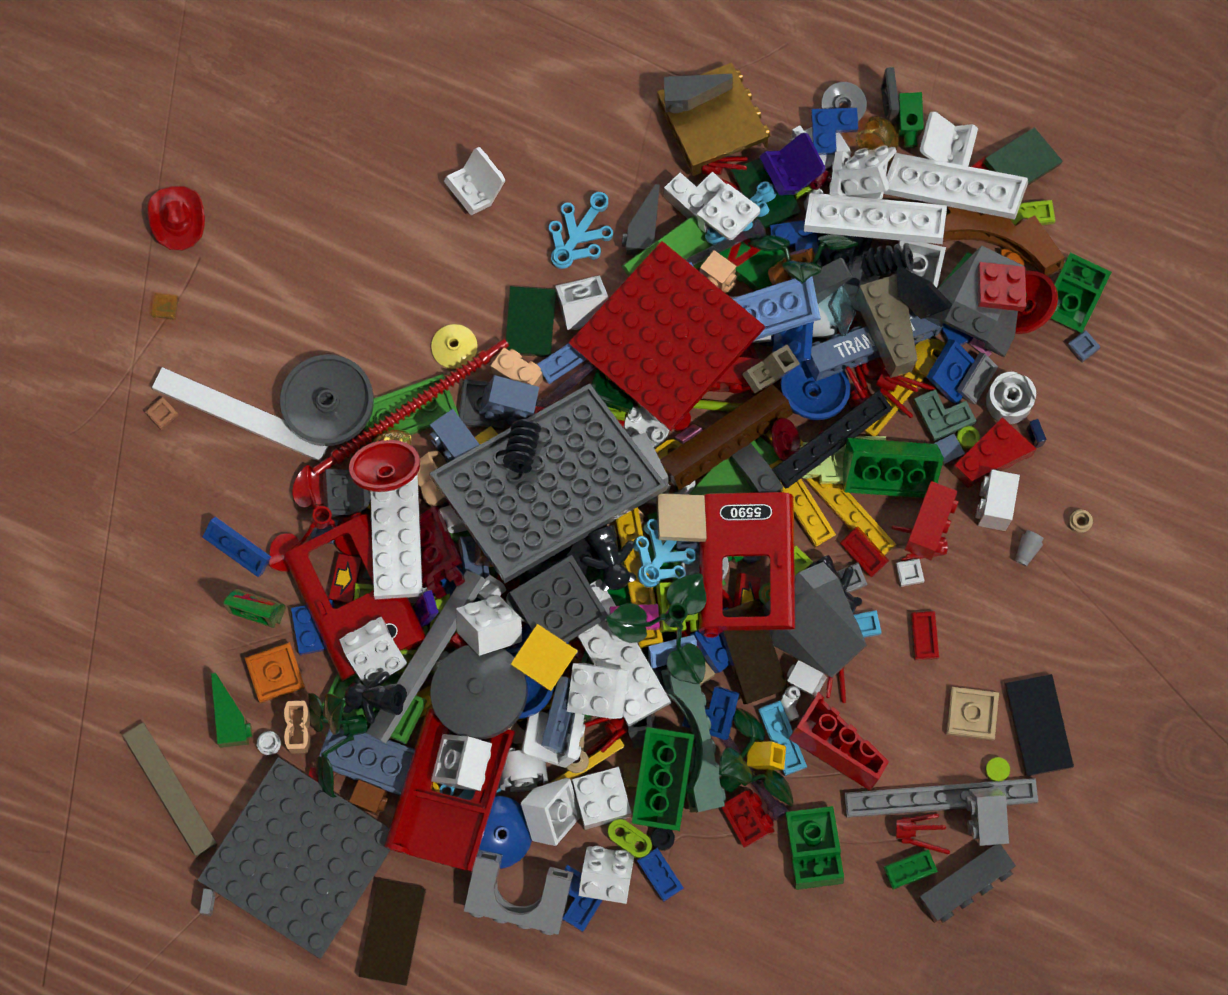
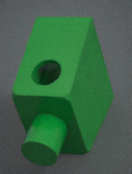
(910, 111)

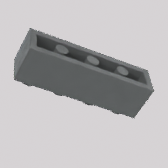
(966, 882)

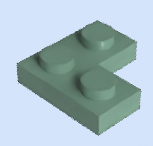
(941, 421)

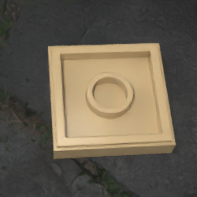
(681, 517)
(972, 713)

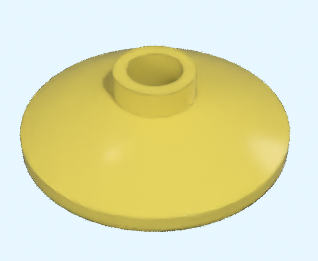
(454, 356)

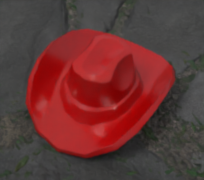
(176, 217)

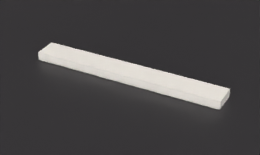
(234, 412)

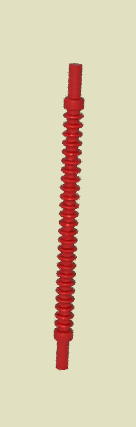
(337, 456)

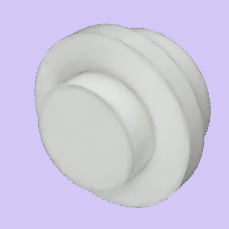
(268, 743)

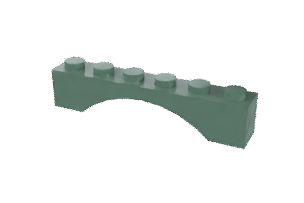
(704, 784)

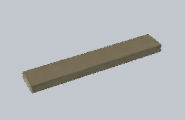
(170, 789)

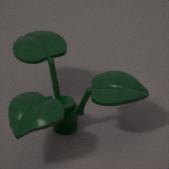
(802, 270)
(686, 598)
(346, 726)
(736, 772)

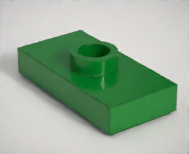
(910, 869)

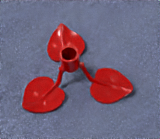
(308, 492)

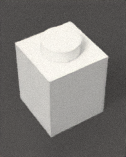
(806, 678)

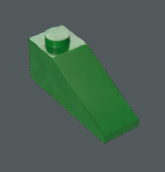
(230, 723)

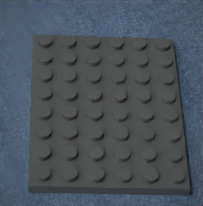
(579, 482)

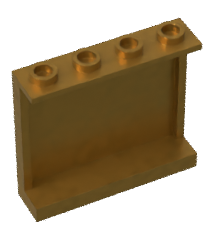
(717, 126)

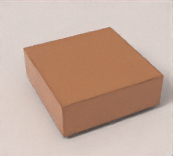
(162, 413)

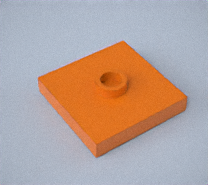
(274, 672)

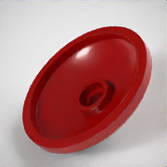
(1041, 298)
(384, 465)

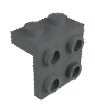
(342, 494)

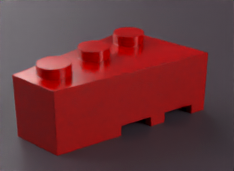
(994, 451)
(932, 521)

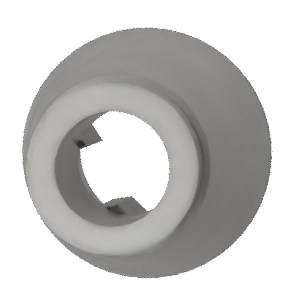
(1028, 547)

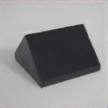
(920, 294)

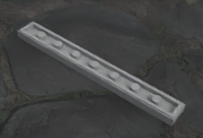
(428, 653)
(933, 798)

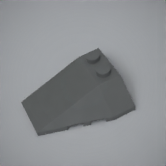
(988, 325)
(825, 627)

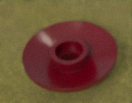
(785, 438)

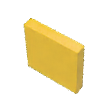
(543, 657)

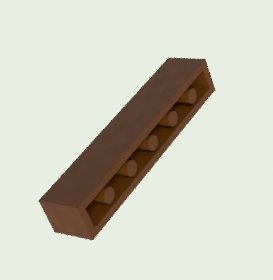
(725, 437)

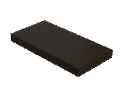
(753, 656)
(392, 933)

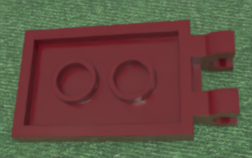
(438, 553)

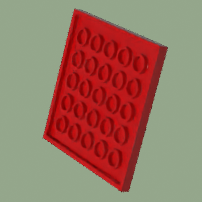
(666, 335)

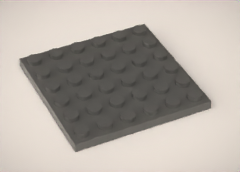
(298, 858)

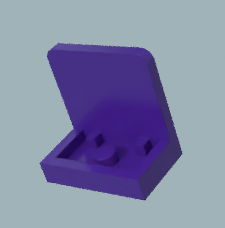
(793, 165)

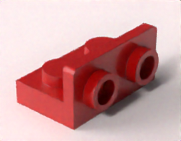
(748, 817)

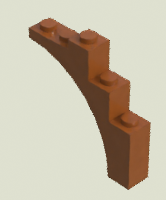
(1025, 239)

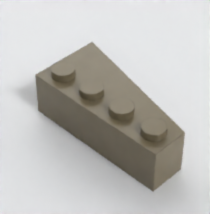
(888, 324)

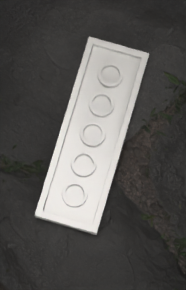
(956, 185)
(875, 218)
(396, 542)
(643, 689)

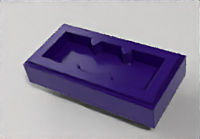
(425, 608)

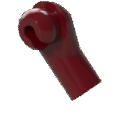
(823, 180)

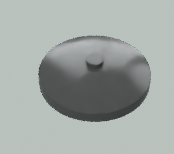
(327, 400)
(478, 693)

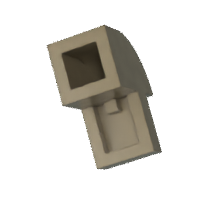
(771, 369)

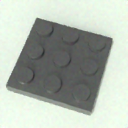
(560, 601)

